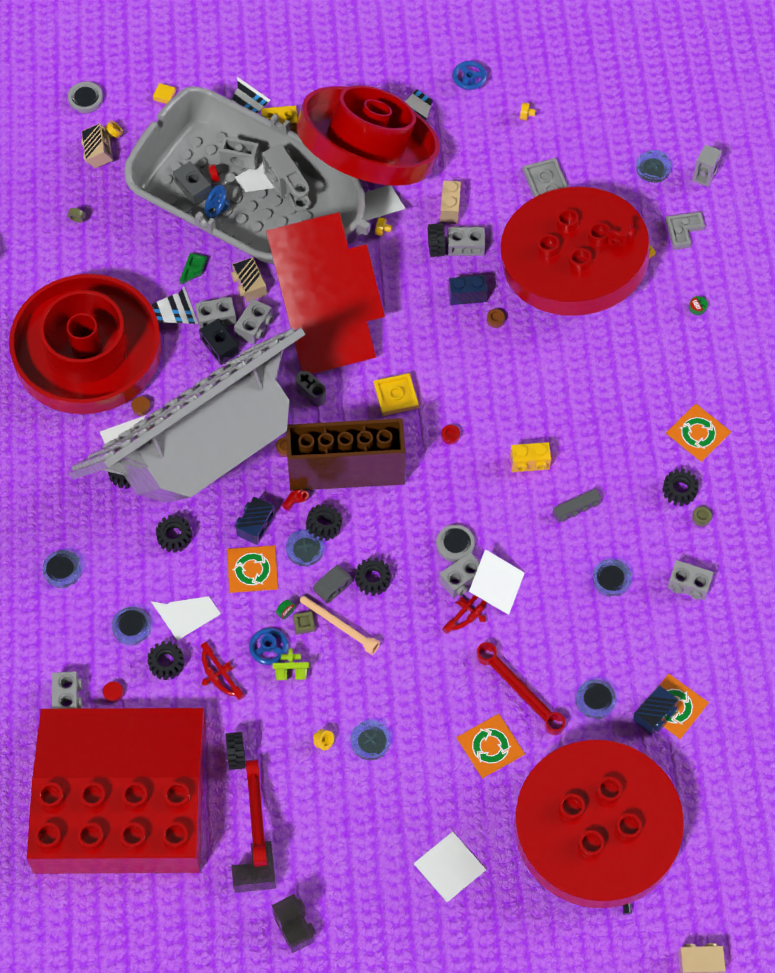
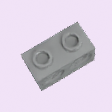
(466, 245)
(214, 309)
(250, 320)
(458, 572)
(691, 576)
(61, 695)

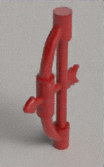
(470, 618)
(236, 691)

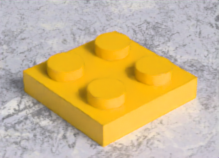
(395, 394)

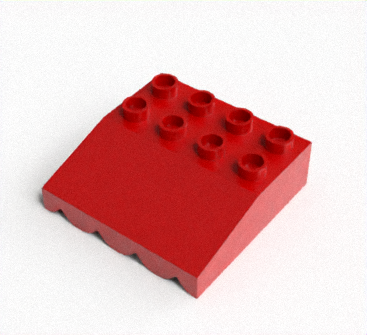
(117, 791)

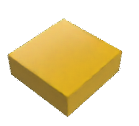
(163, 93)

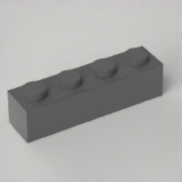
(577, 505)

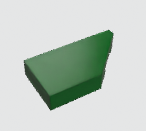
(193, 268)

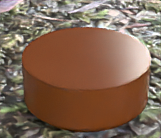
(495, 318)
(140, 406)
(281, 447)

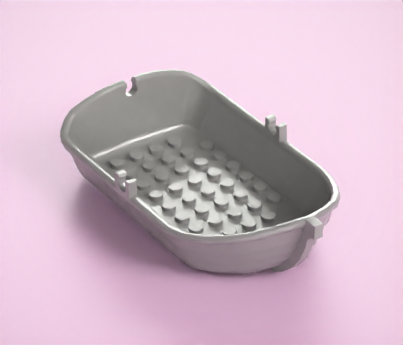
(193, 131)

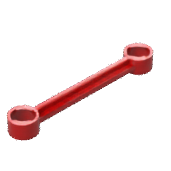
(520, 688)
(256, 813)

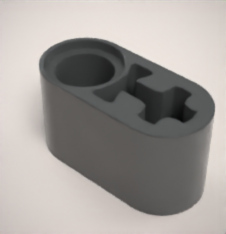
(308, 385)
(332, 583)

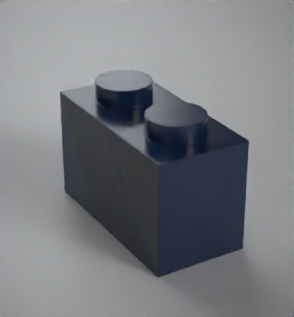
(467, 290)
(254, 520)
(656, 710)

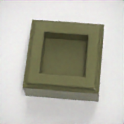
(303, 622)

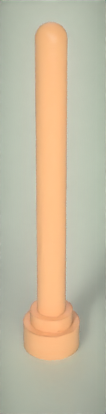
(370, 644)

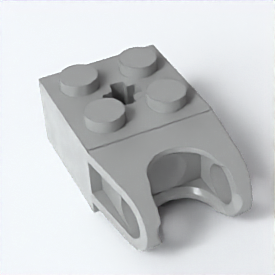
(286, 176)

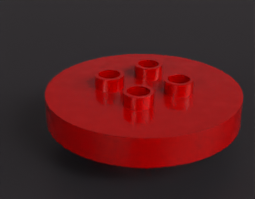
(368, 134)
(561, 255)
(85, 343)
(598, 823)

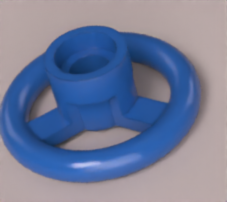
(469, 77)
(219, 202)
(268, 638)

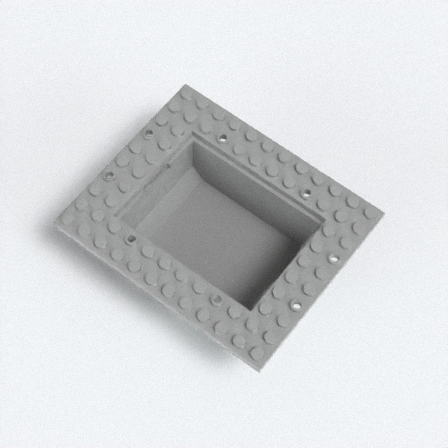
(204, 429)

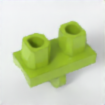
(300, 667)

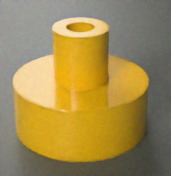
(525, 111)
(113, 129)
(381, 227)
(323, 739)

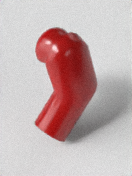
(295, 497)

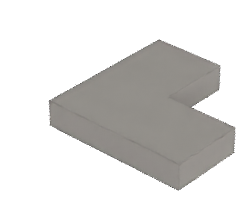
(680, 225)

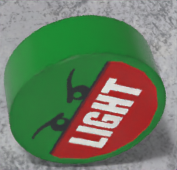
(698, 305)
(285, 609)

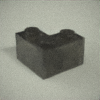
(252, 878)
(290, 919)

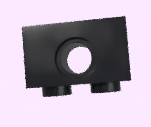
(223, 350)

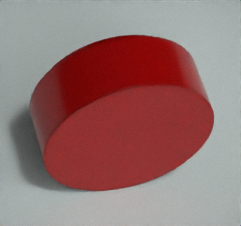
(214, 173)
(450, 434)
(112, 692)

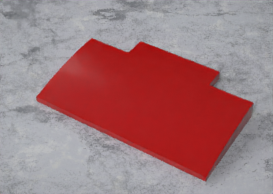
(326, 292)

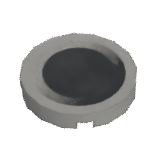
(85, 97)
(454, 542)

